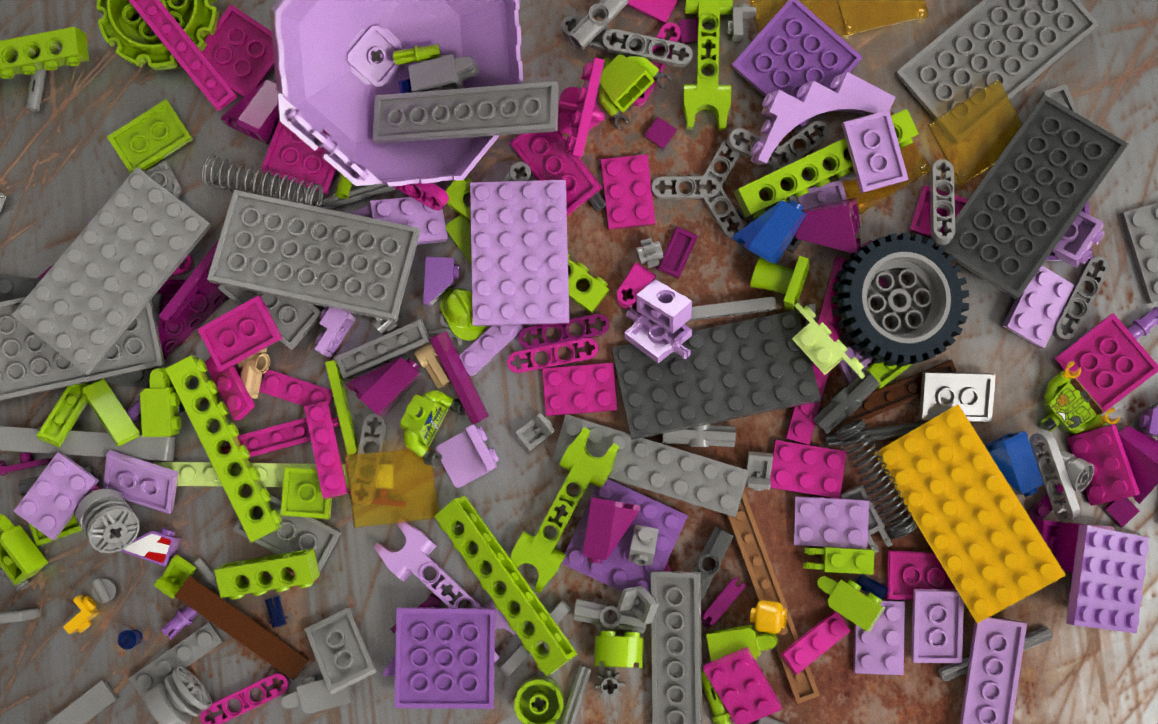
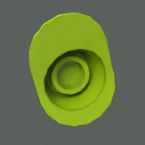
(458, 312)

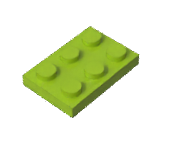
(150, 137)

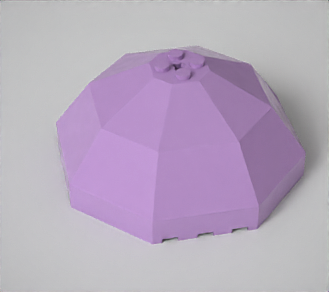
(332, 83)

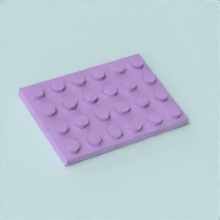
(519, 253)

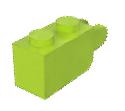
(160, 406)
(18, 553)
(842, 560)
(852, 603)
(730, 640)

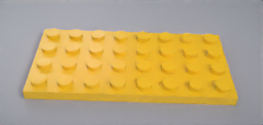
(969, 514)

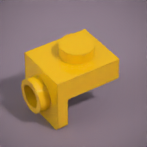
(82, 619)

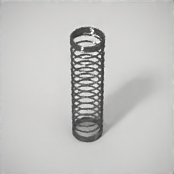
(908, 522)

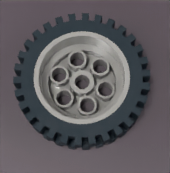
(927, 275)

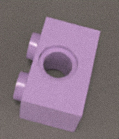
(664, 306)

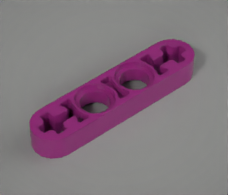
(563, 329)

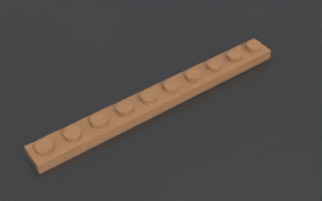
(768, 589)

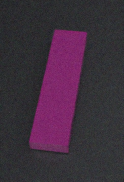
(189, 288)
(459, 377)

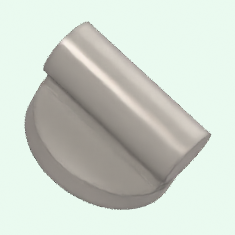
(103, 590)

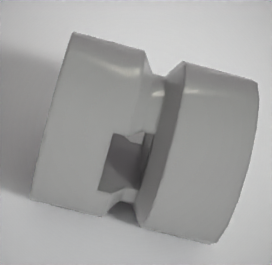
(1078, 470)

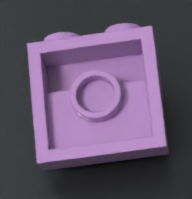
(1078, 239)
(337, 325)

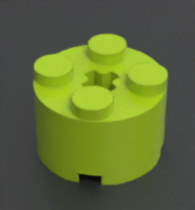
(617, 650)
(547, 690)

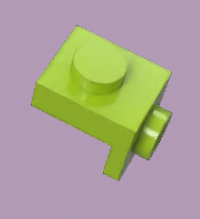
(174, 576)

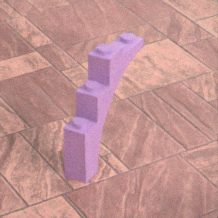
(786, 112)

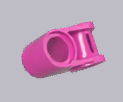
(634, 282)

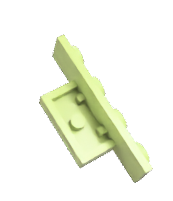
(820, 348)

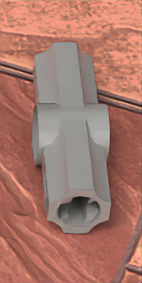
(589, 28)
(702, 436)
(593, 613)

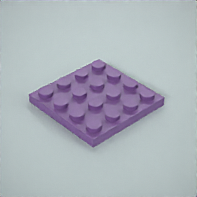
(793, 52)
(617, 569)
(1107, 579)
(445, 658)

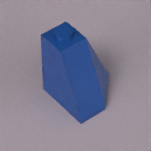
(772, 231)
(1016, 462)

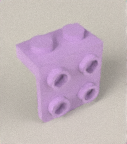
(467, 456)

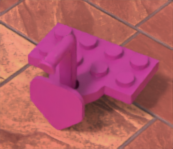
(579, 110)

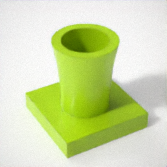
(781, 279)

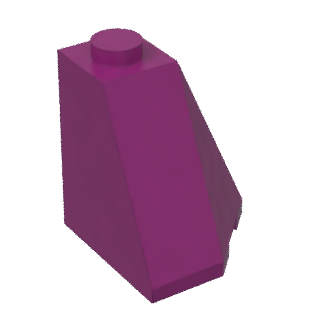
(256, 113)
(832, 225)
(385, 385)
(1143, 459)
(606, 527)

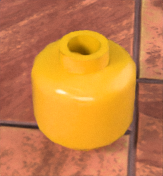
(768, 617)

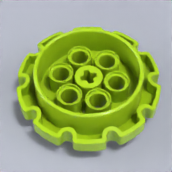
(133, 40)

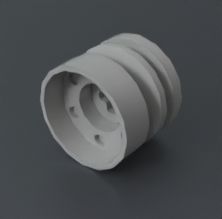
(107, 520)
(178, 698)

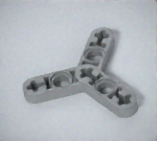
(787, 150)
(717, 194)

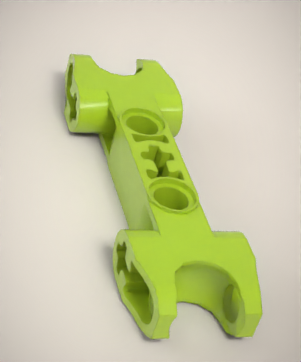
(706, 92)
(583, 470)

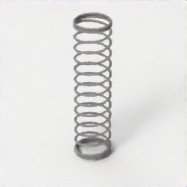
(217, 172)

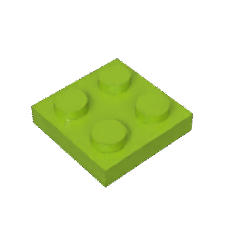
(303, 494)

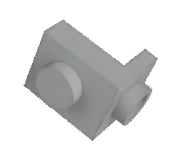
(735, 25)
(534, 432)
(759, 469)
(643, 545)
(639, 602)

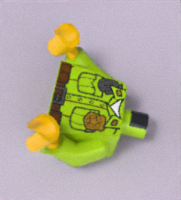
(1071, 405)

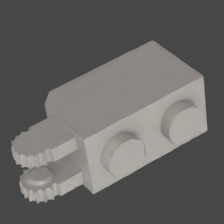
(442, 73)
(315, 696)

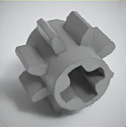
(649, 252)
(384, 325)
(615, 688)

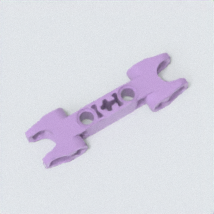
(416, 557)

